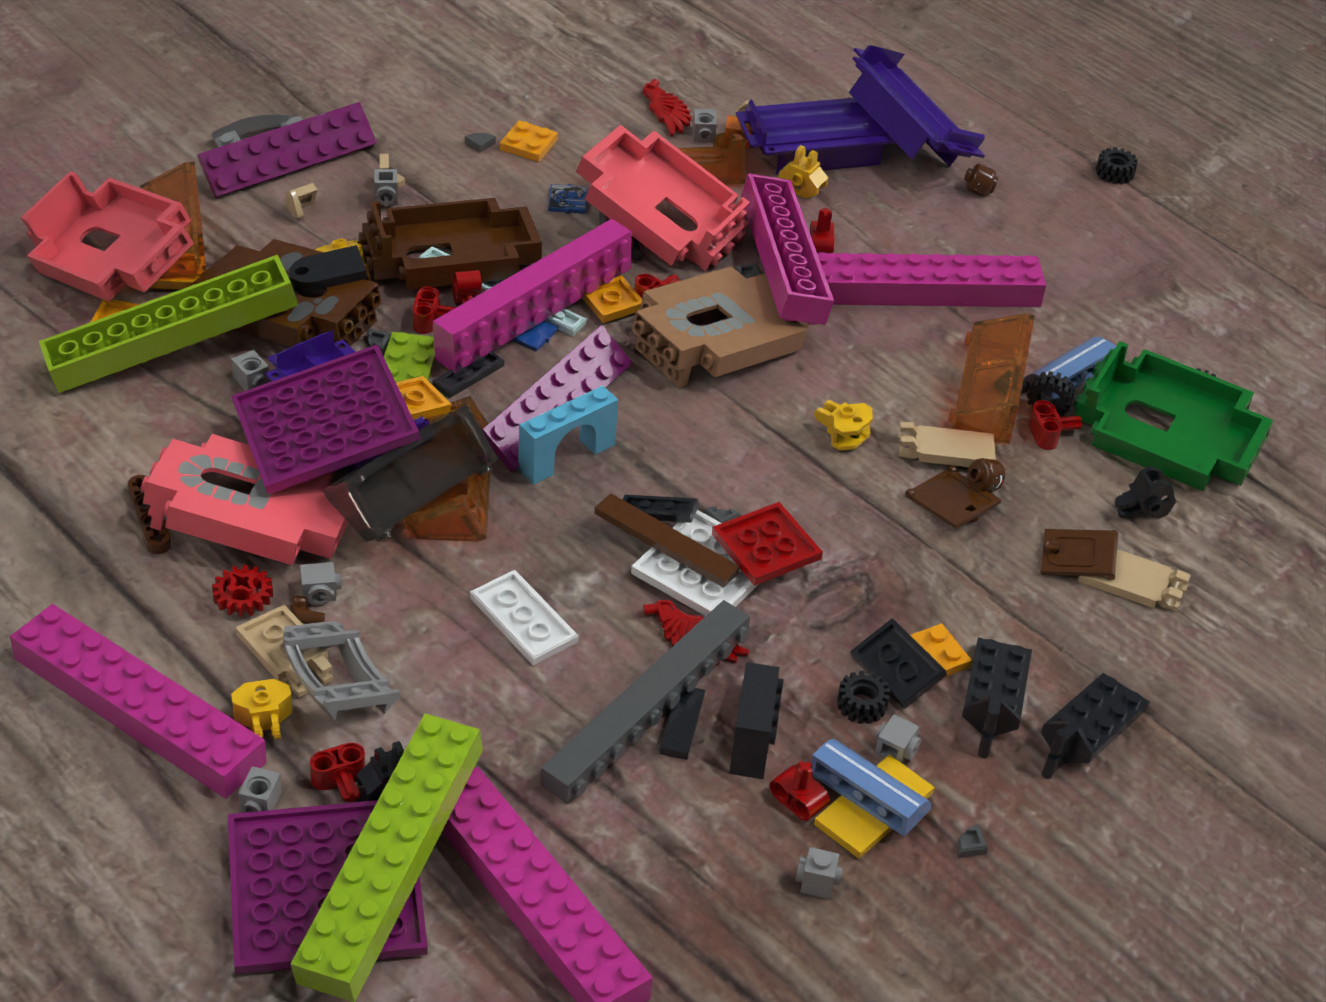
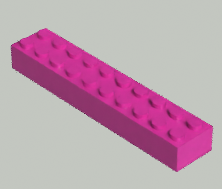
(787, 250)
(934, 279)
(531, 295)
(139, 700)
(542, 898)

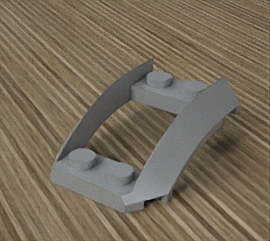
(231, 132)
(370, 685)

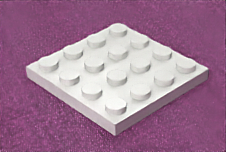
(685, 583)

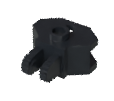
(1146, 496)
(379, 770)

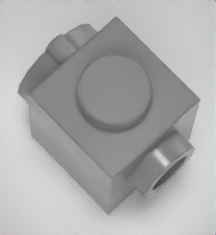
(386, 186)
(319, 582)
(898, 739)
(819, 873)

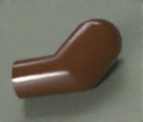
(303, 613)

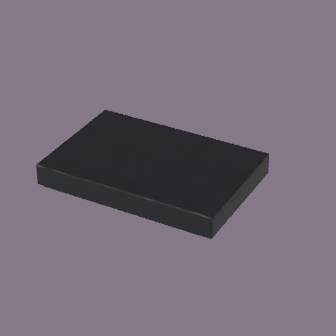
(899, 662)

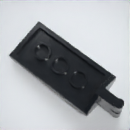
(996, 690)
(1090, 722)

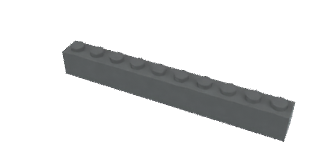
(644, 702)

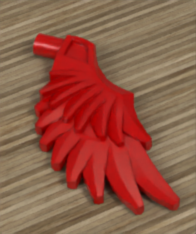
(667, 107)
(678, 624)

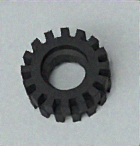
(1116, 165)
(1054, 384)
(859, 708)

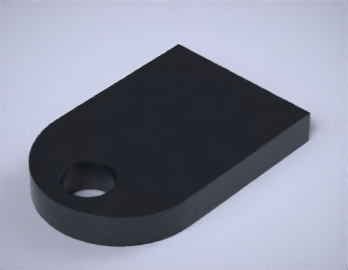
(328, 269)

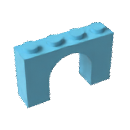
(542, 434)

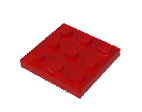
(766, 543)

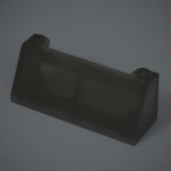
(412, 475)

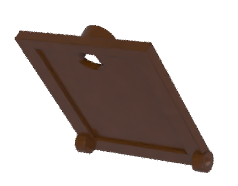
(949, 497)
(1080, 552)

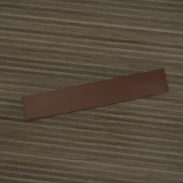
(667, 540)

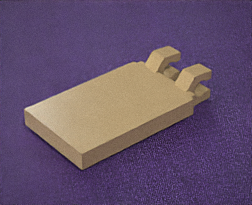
(944, 445)
(1143, 582)
(265, 640)

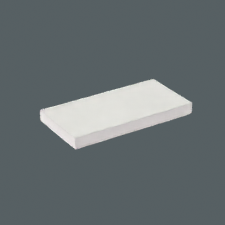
(524, 617)

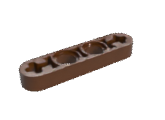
(142, 517)

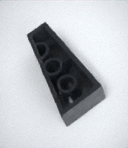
(756, 720)

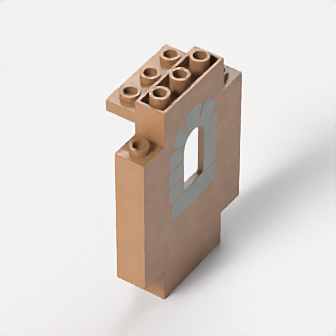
(745, 339)

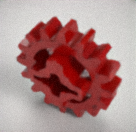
(242, 590)

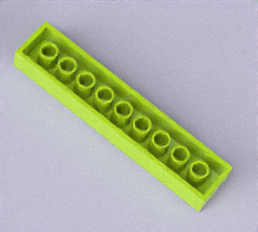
(168, 323)
(387, 859)

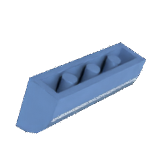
(1076, 363)
(869, 787)

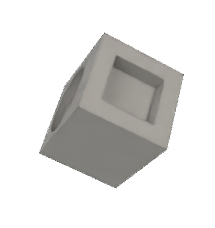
(704, 125)
(249, 370)
(260, 790)

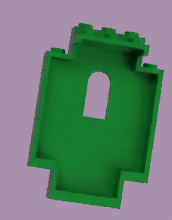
(1210, 428)

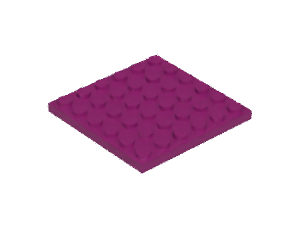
(324, 418)
(284, 872)

